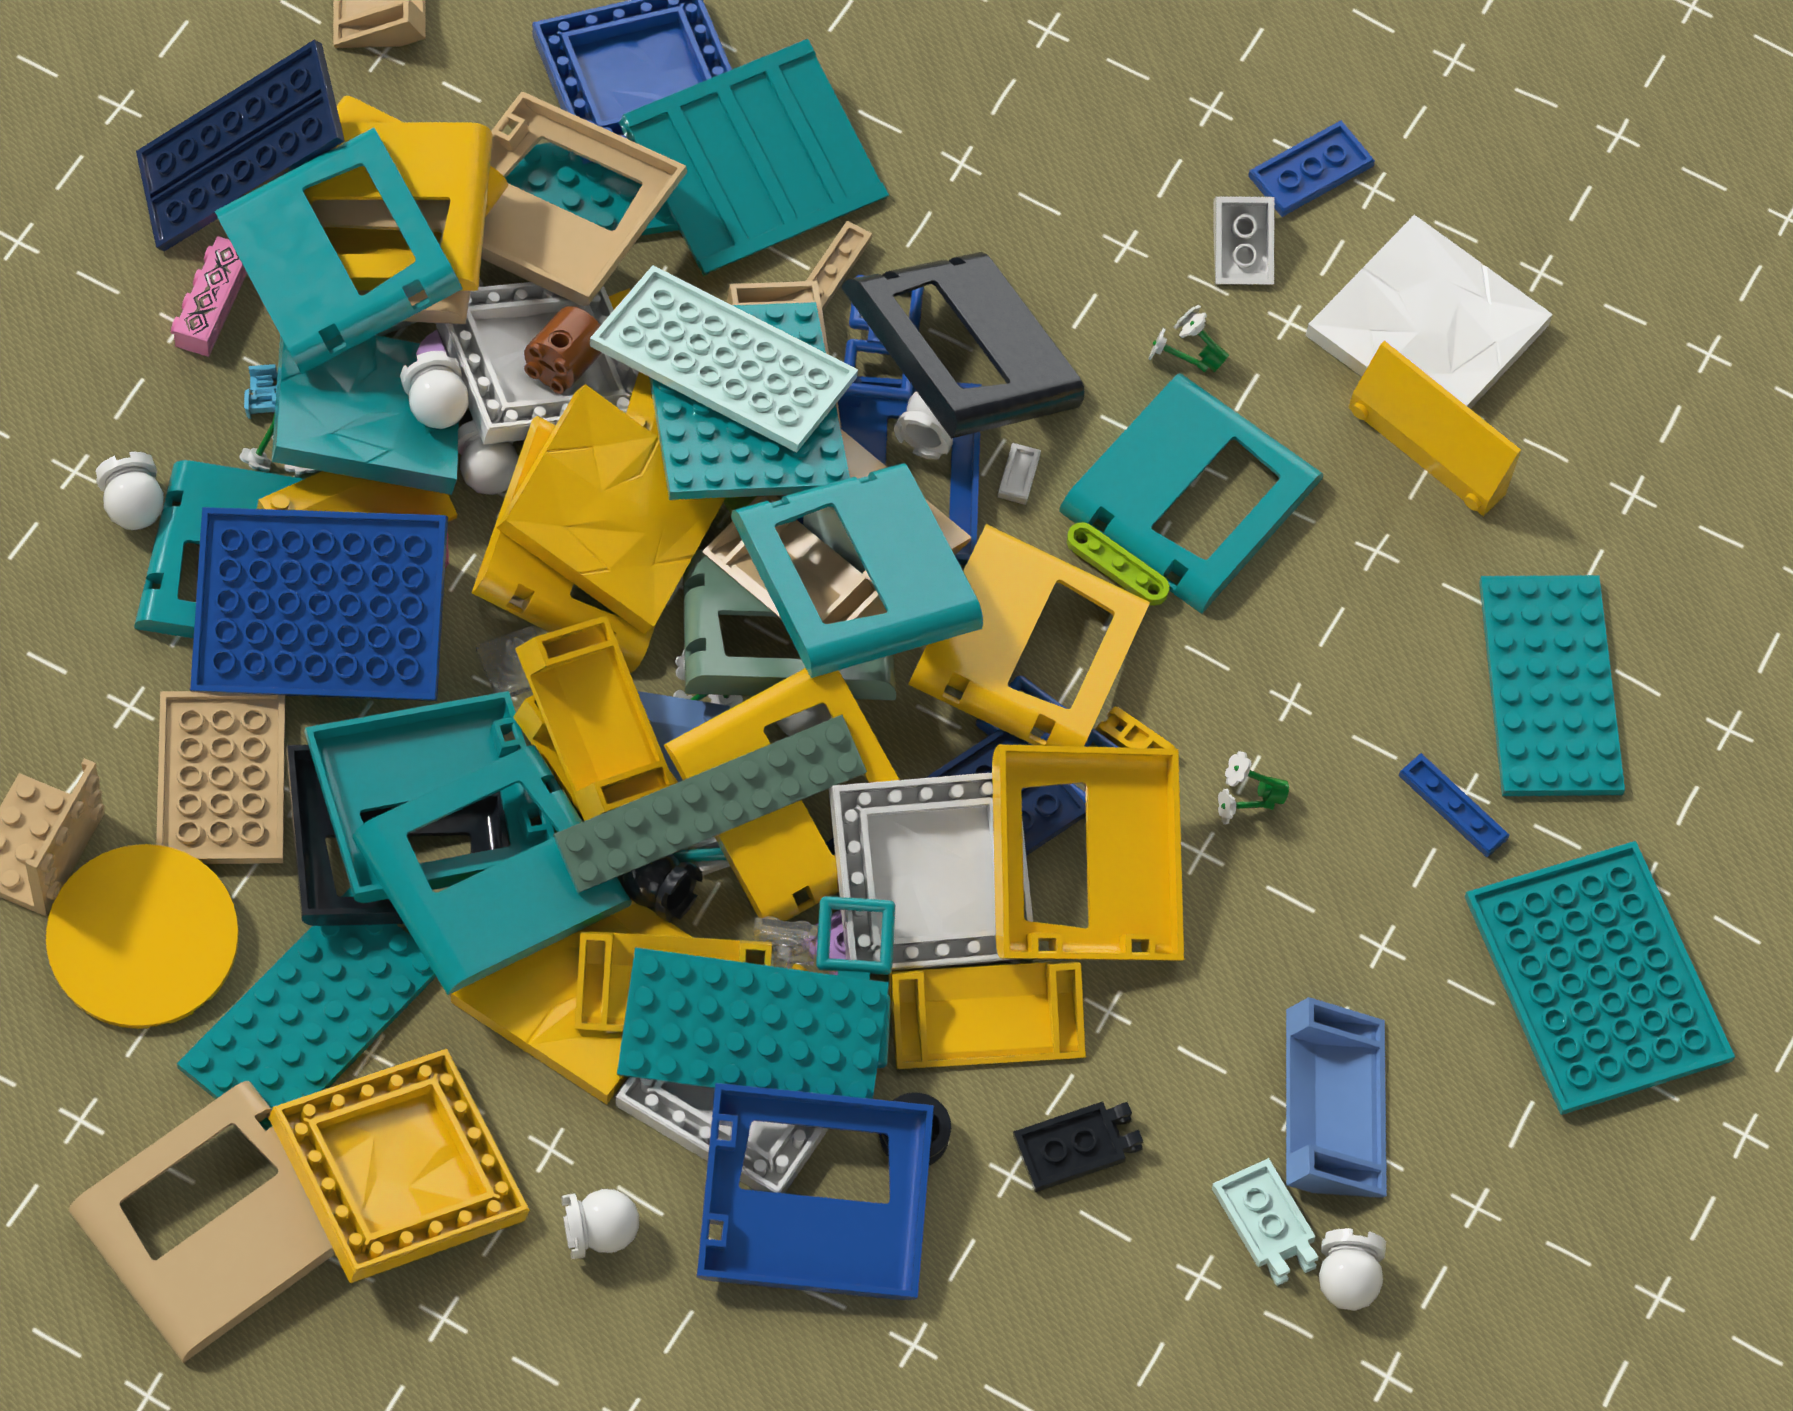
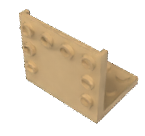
(45, 836)

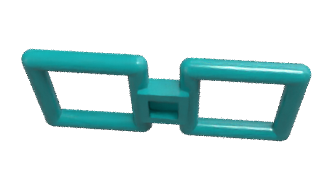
(859, 968)

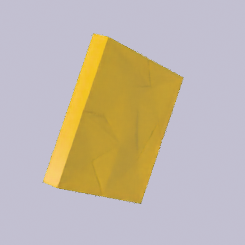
(604, 511)
(536, 1005)
(398, 1165)

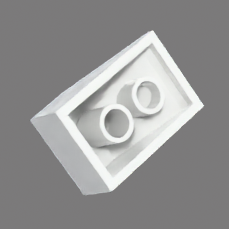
(1244, 240)

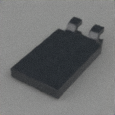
(1076, 1144)

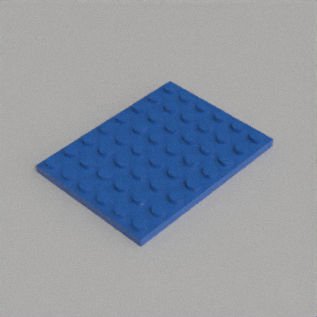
(319, 603)

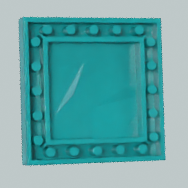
(359, 420)

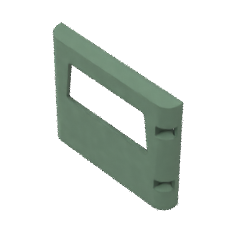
(709, 671)

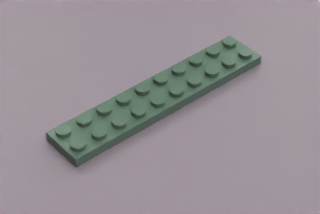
(709, 803)

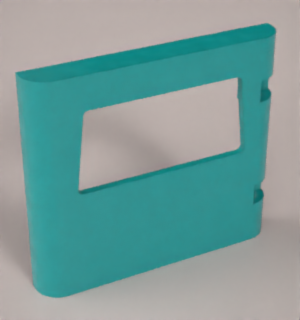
(300, 270)
(1159, 461)
(196, 487)
(901, 553)
(408, 753)
(498, 911)

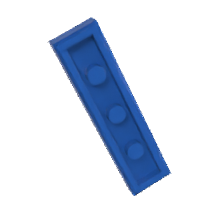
(1454, 805)

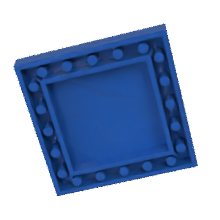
(627, 56)

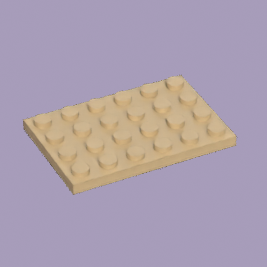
(222, 776)

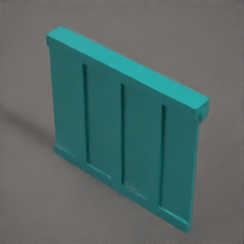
(760, 154)

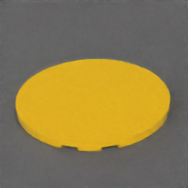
(142, 936)

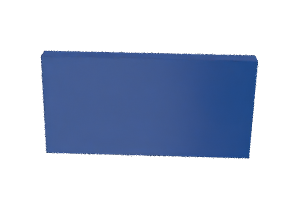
(1311, 168)

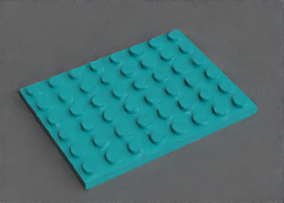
(722, 458)
(1599, 977)

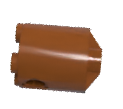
(562, 349)

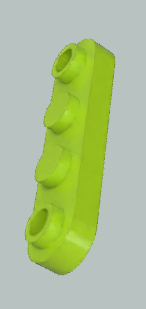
(1117, 563)

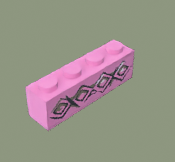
(210, 299)

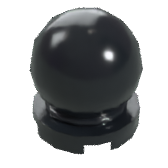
(664, 886)

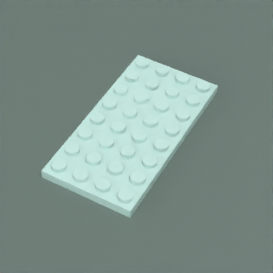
(724, 358)

